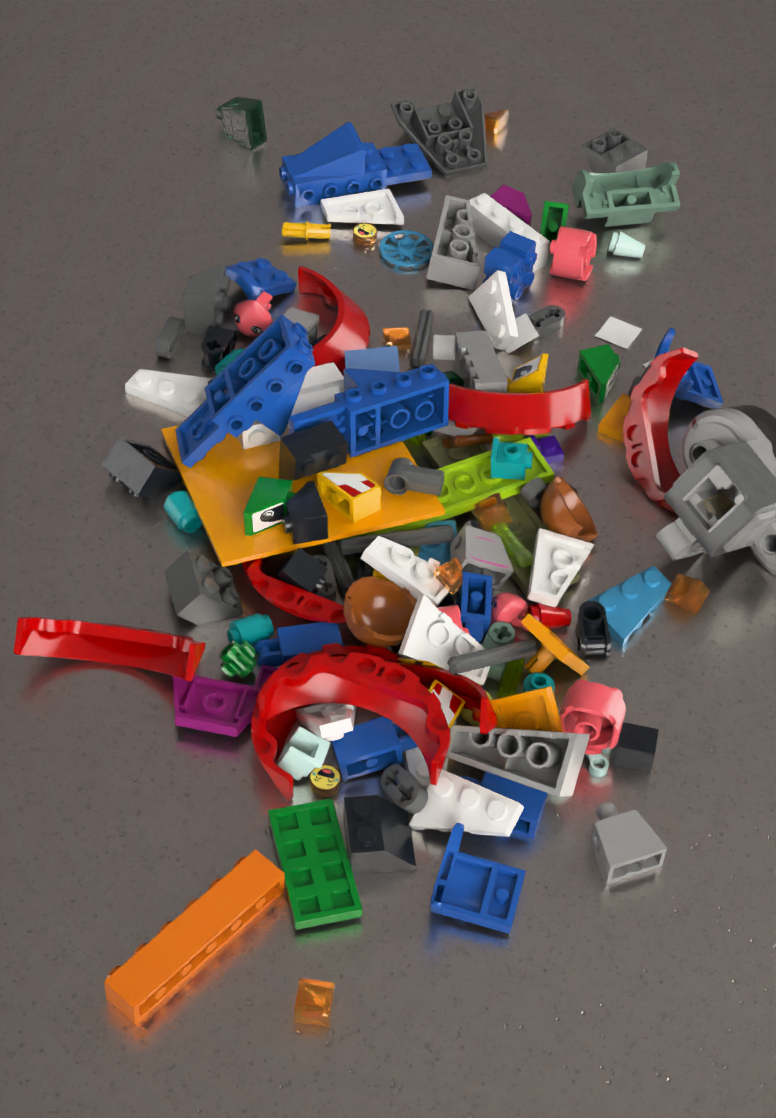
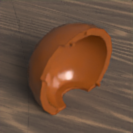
(565, 512)
(378, 611)

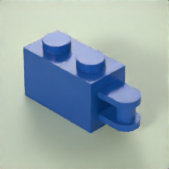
(475, 604)
(295, 640)
(371, 747)
(530, 798)

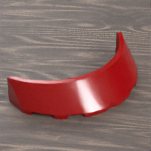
(351, 326)
(519, 412)
(647, 424)
(291, 598)
(109, 644)
(368, 684)
(467, 689)
(271, 734)

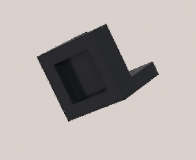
(636, 747)

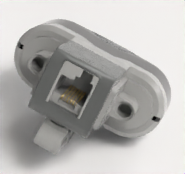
(728, 487)

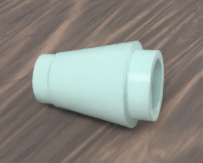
(625, 245)

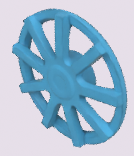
(406, 248)

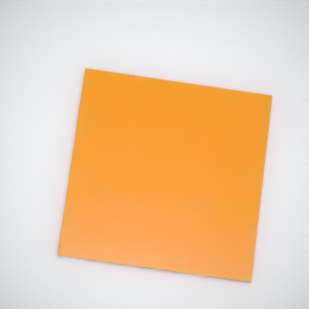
(227, 477)

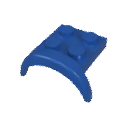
(260, 276)
(698, 382)
(476, 888)

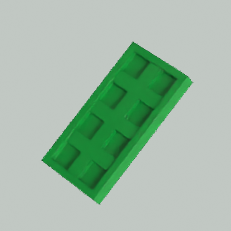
(314, 864)

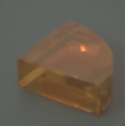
(398, 337)
(450, 575)

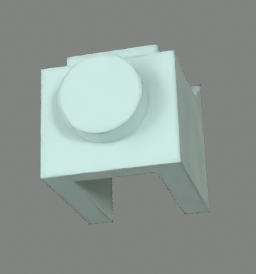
(303, 753)

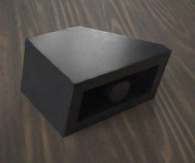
(306, 516)
(301, 571)

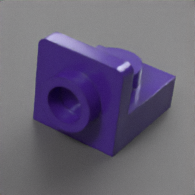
(548, 448)

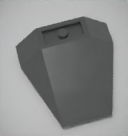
(449, 132)

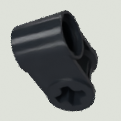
(216, 346)
(592, 630)

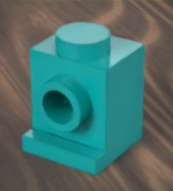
(510, 460)

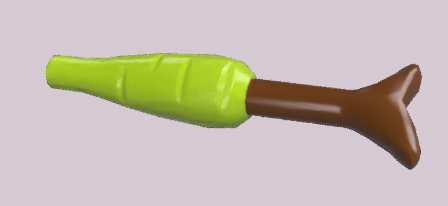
(479, 439)

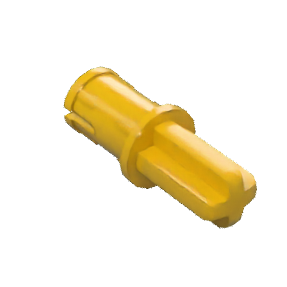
(306, 230)

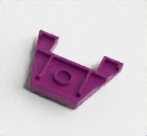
(216, 704)

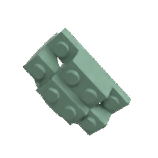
(627, 195)

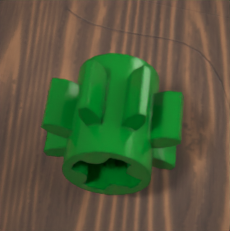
(237, 659)

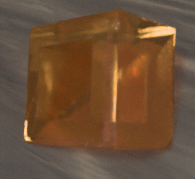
(496, 120)
(491, 511)
(687, 593)
(314, 1002)

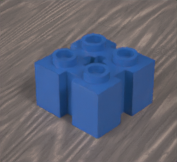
(515, 258)

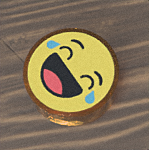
(364, 233)
(325, 780)

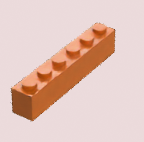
(193, 936)

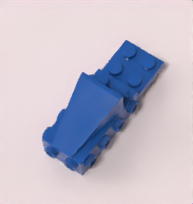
(343, 161)
(260, 386)
(382, 407)

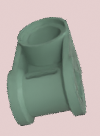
(498, 634)

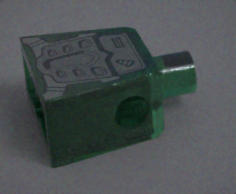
(243, 121)

